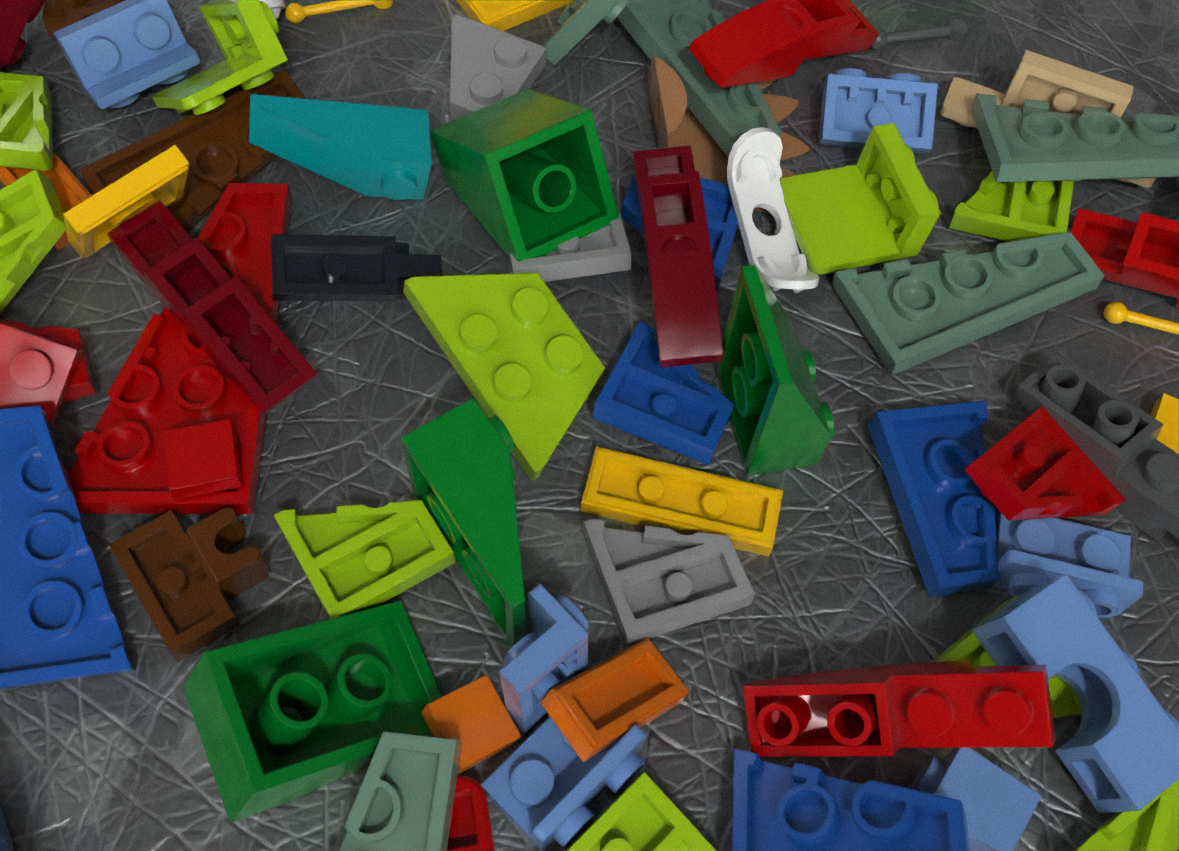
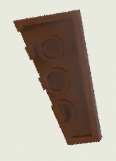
(212, 144)

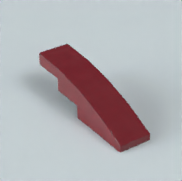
(212, 307)

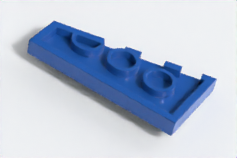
(52, 590)

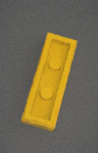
(681, 499)

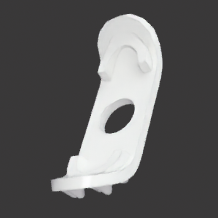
(754, 183)

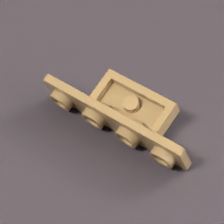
(1049, 80)

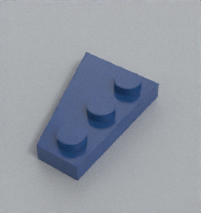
(937, 501)
(816, 812)

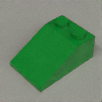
(770, 383)
(466, 483)
(307, 705)

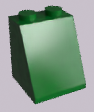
(528, 171)

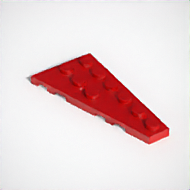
(177, 385)

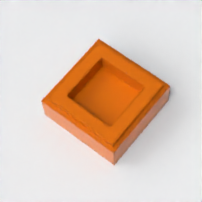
(474, 718)

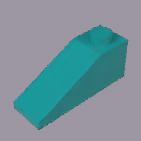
(353, 144)

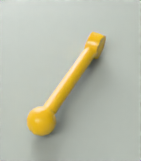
(296, 12)
(1117, 313)

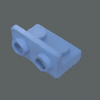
(126, 51)
(859, 102)
(1051, 547)
(543, 658)
(549, 787)

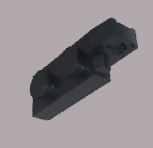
(344, 267)

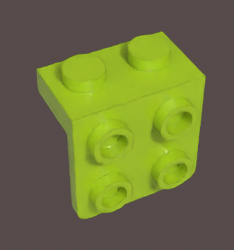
(250, 49)
(863, 209)

